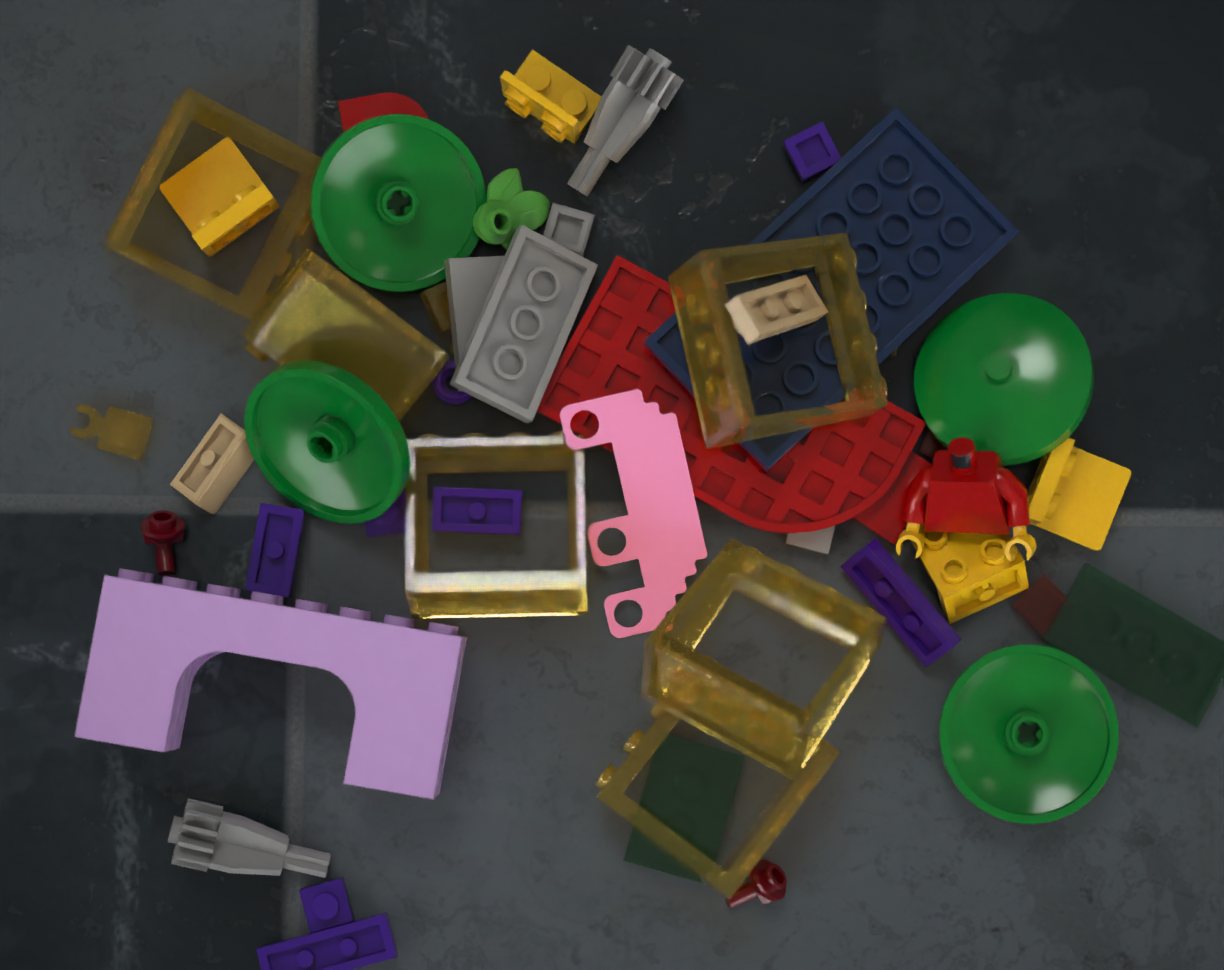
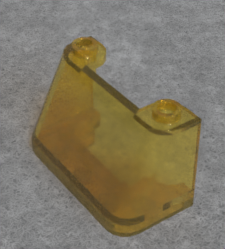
(334, 321)

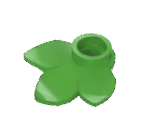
(512, 208)

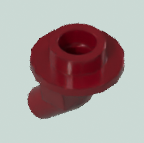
(163, 534)
(766, 882)

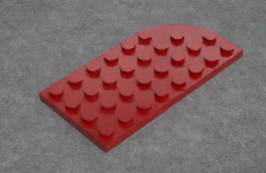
(813, 487)

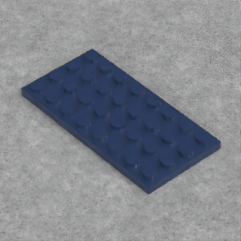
(915, 240)

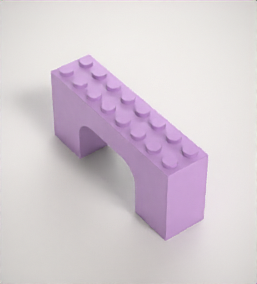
(159, 635)

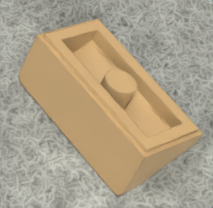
(215, 465)

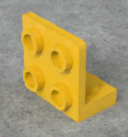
(551, 97)
(219, 196)
(1076, 494)
(971, 570)

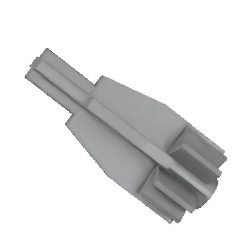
(625, 112)
(237, 844)

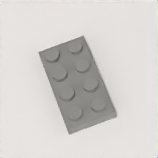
(524, 324)

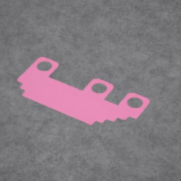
(659, 500)

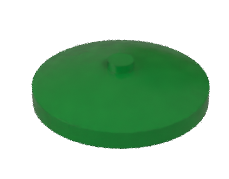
(396, 201)
(1005, 376)
(327, 441)
(1028, 733)

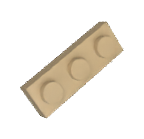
(776, 309)

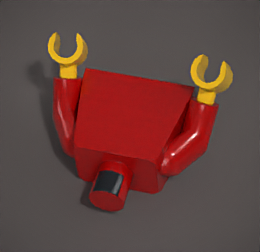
(967, 495)

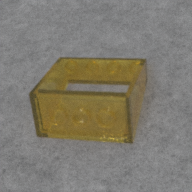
(291, 220)
(714, 349)
(493, 592)
(730, 704)
(753, 845)

